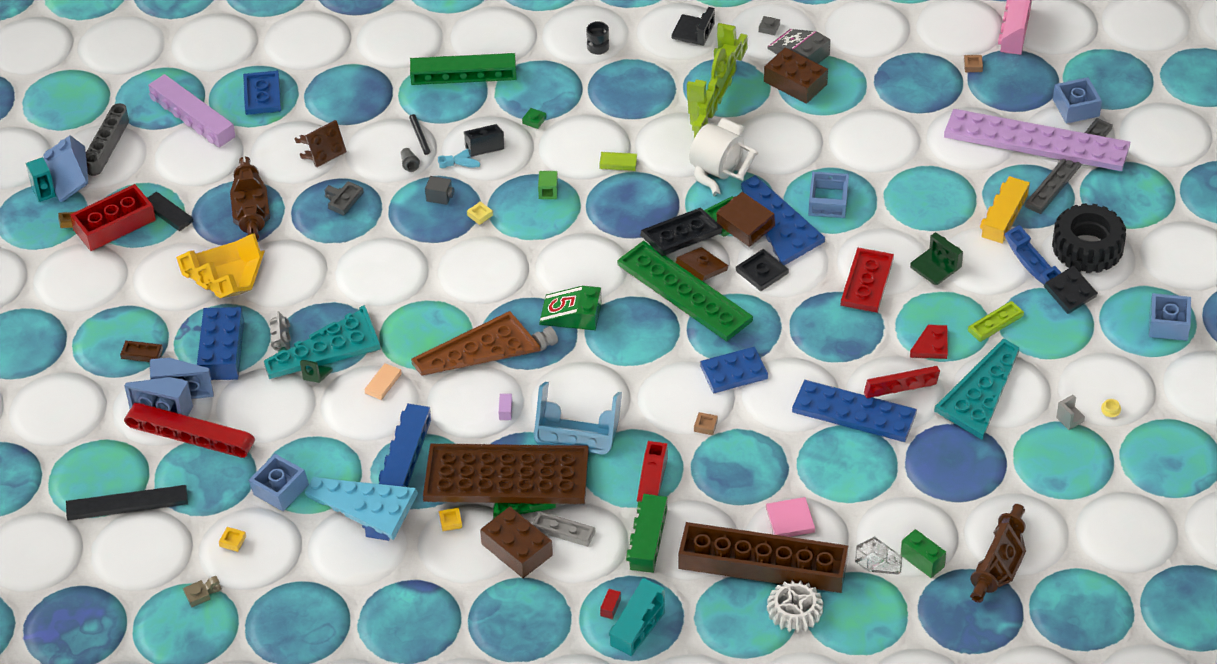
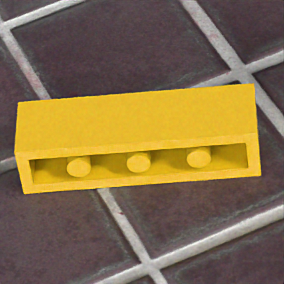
(1004, 209)

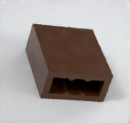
(745, 219)

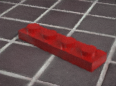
(901, 382)

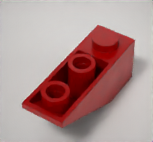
(653, 469)

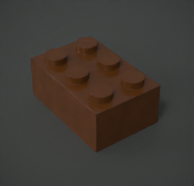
(795, 75)
(516, 542)

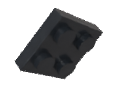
(1070, 289)

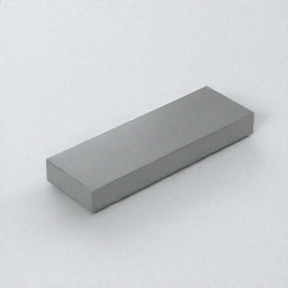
(564, 528)

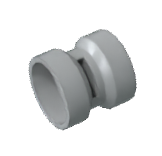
(546, 338)

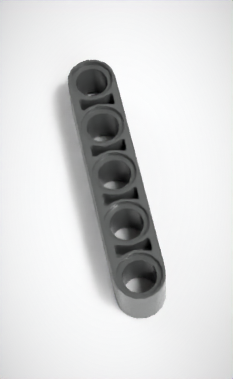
(106, 139)

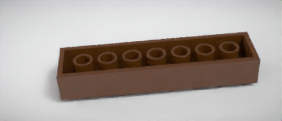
(762, 557)

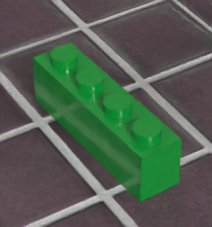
(647, 533)

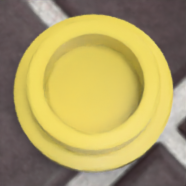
(1111, 408)

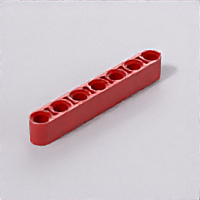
(189, 430)

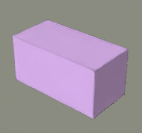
(505, 407)

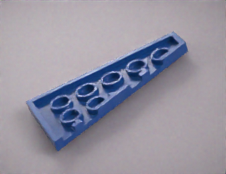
(792, 233)

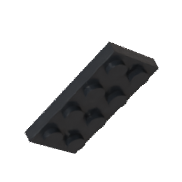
(681, 231)

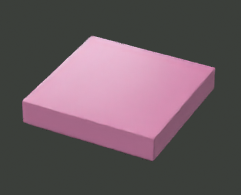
(790, 517)

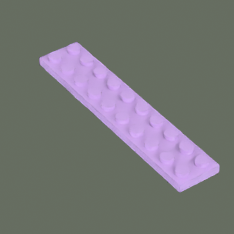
(1037, 139)

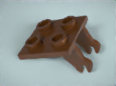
(324, 144)

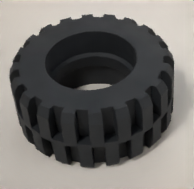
(1091, 221)

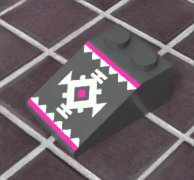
(804, 42)

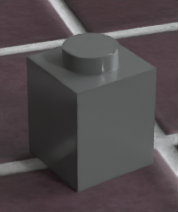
(439, 190)

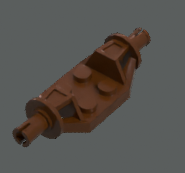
(249, 198)
(1003, 555)

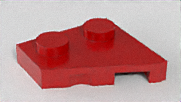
(931, 343)

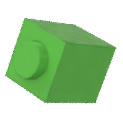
(548, 184)

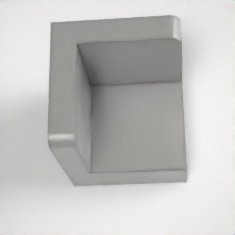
(1068, 413)

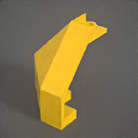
(226, 268)

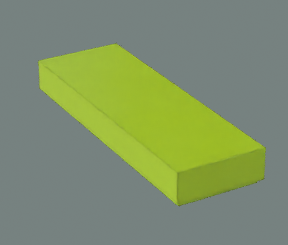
(995, 321)

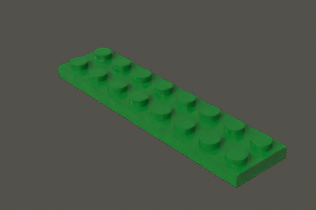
(685, 291)

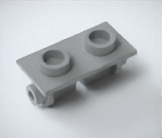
(280, 332)

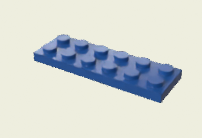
(854, 410)

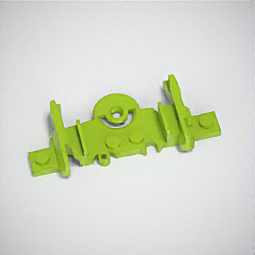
(703, 102)

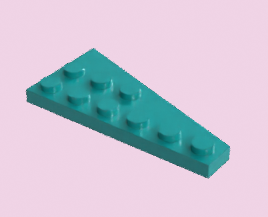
(330, 344)
(978, 393)

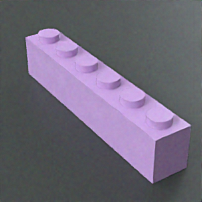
(191, 111)

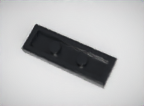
(169, 212)

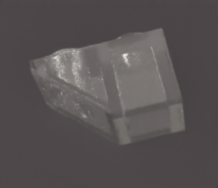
(878, 557)

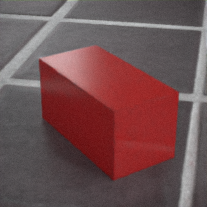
(610, 604)

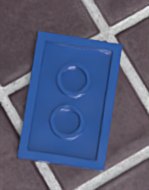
(262, 92)
(734, 370)

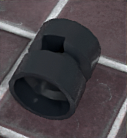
(597, 37)

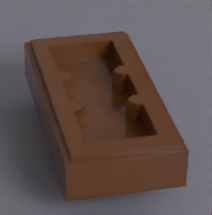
(141, 351)

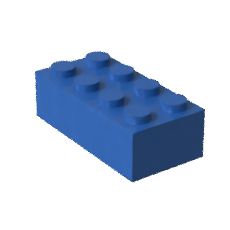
(221, 342)

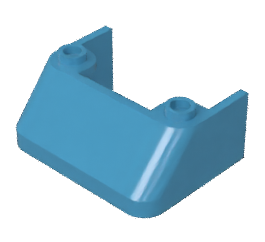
(556, 431)

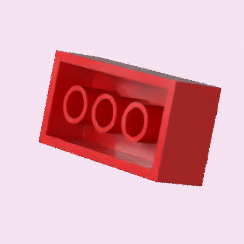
(112, 217)

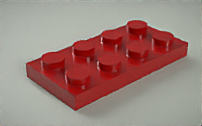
(867, 280)

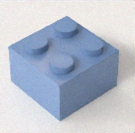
(1077, 100)
(1170, 317)
(278, 482)

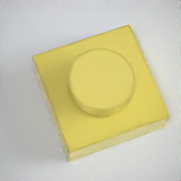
(479, 213)

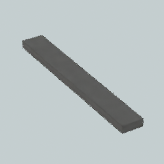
(1062, 173)

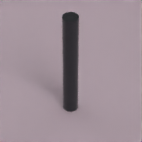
(421, 138)

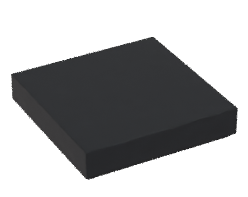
(762, 270)

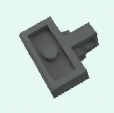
(343, 198)

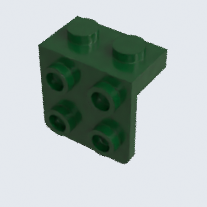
(939, 260)

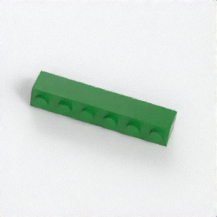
(463, 69)

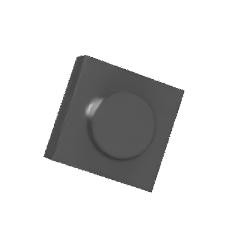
(769, 25)

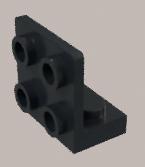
(695, 29)

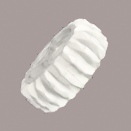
(796, 601)

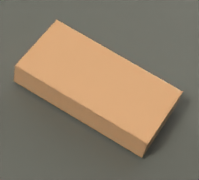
(383, 381)

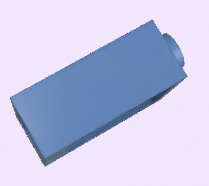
(828, 207)

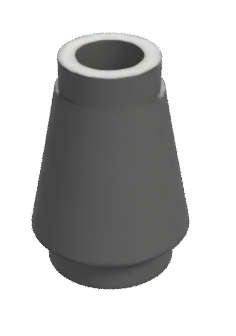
(410, 160)

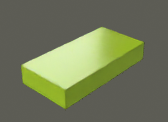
(618, 161)

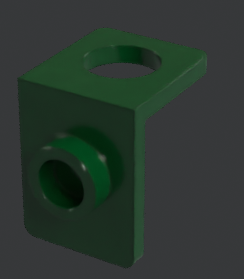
(317, 374)

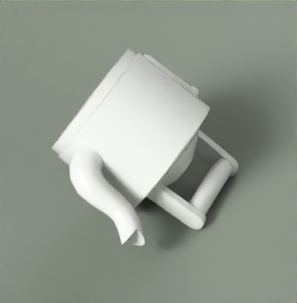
(718, 153)

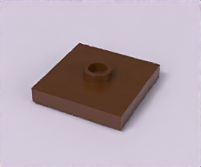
(701, 264)

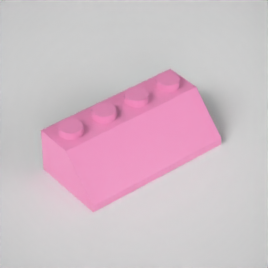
(1015, 26)

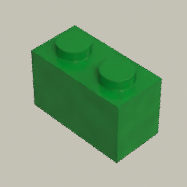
(923, 553)

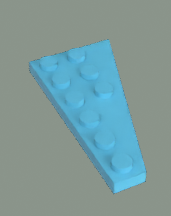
(366, 503)

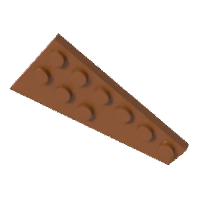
(489, 342)

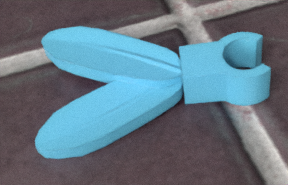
(462, 158)

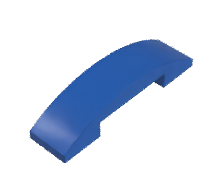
(1029, 256)

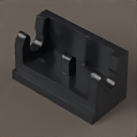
(484, 140)

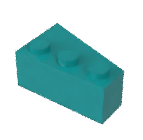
(638, 617)

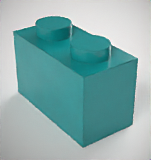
(40, 179)

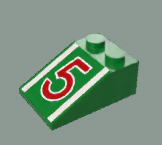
(572, 308)

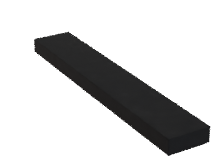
(126, 502)

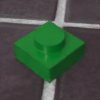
(534, 118)

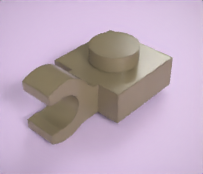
(199, 592)

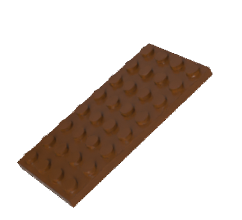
(506, 473)

